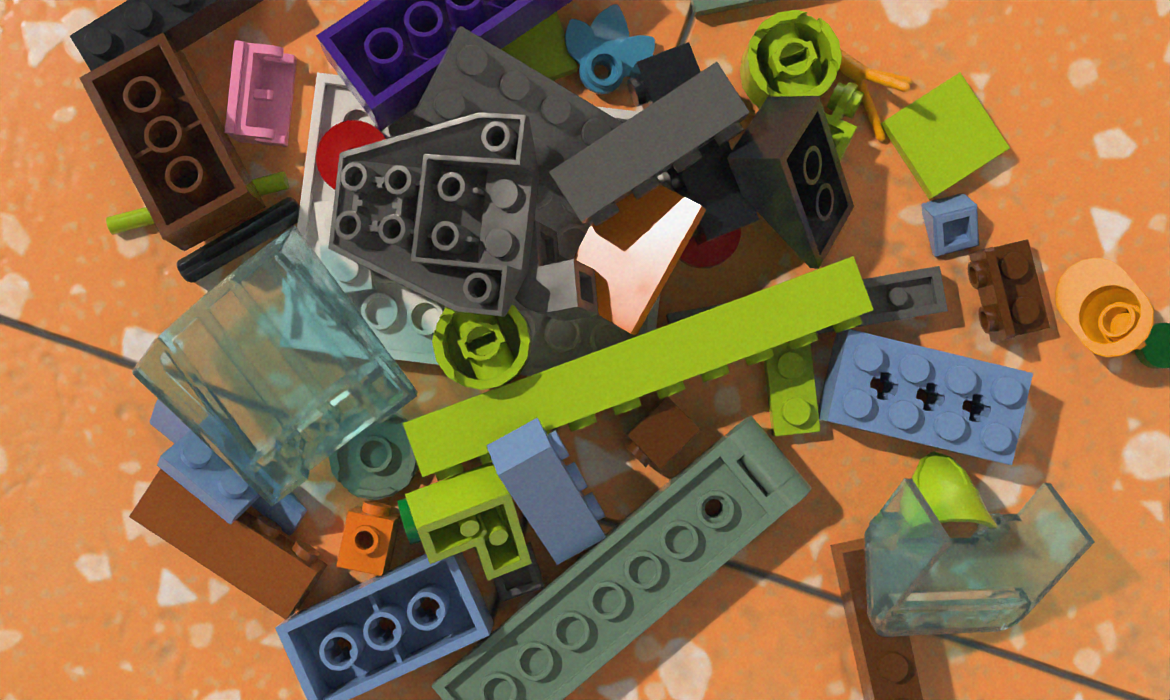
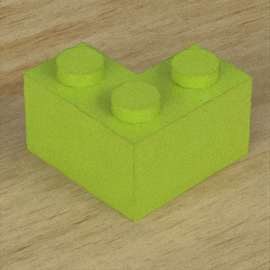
(468, 514)

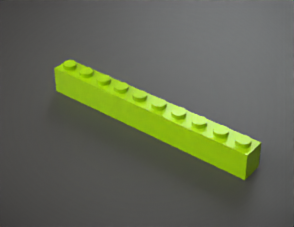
(643, 365)

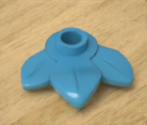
(607, 45)

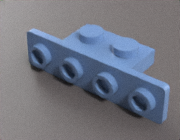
(212, 480)

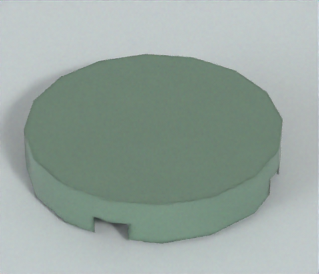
(376, 460)

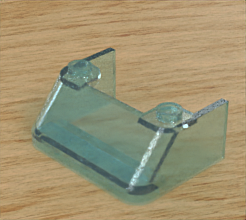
(977, 584)

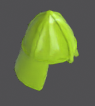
(950, 491)

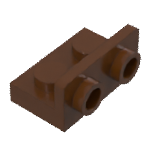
(1007, 290)

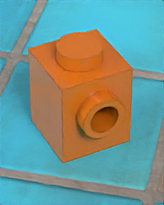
(369, 538)

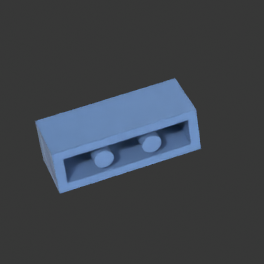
(548, 490)

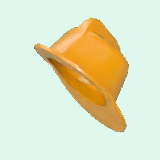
(1104, 307)

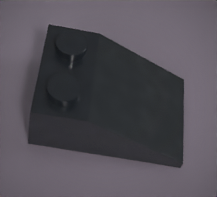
(794, 174)

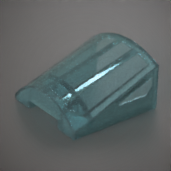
(275, 368)

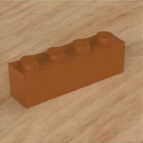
(245, 554)

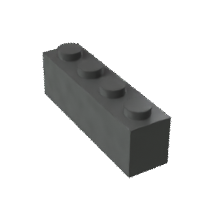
(650, 144)

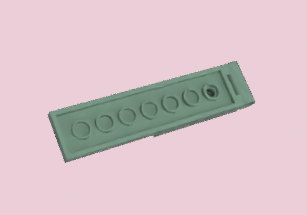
(633, 573)

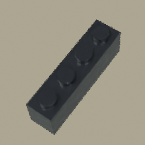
(144, 19)
(710, 178)

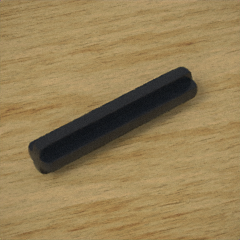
(239, 240)

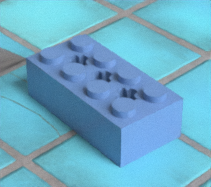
(993, 390)
(376, 653)

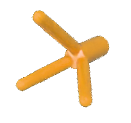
(859, 73)

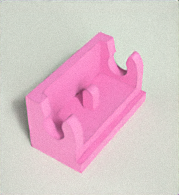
(260, 94)

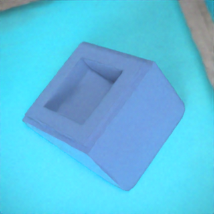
(951, 224)

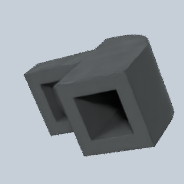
(554, 287)

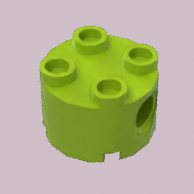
(790, 58)
(482, 348)

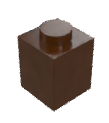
(661, 433)

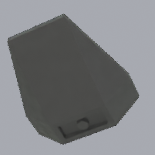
(443, 210)

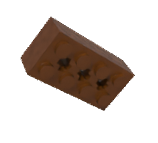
(170, 141)

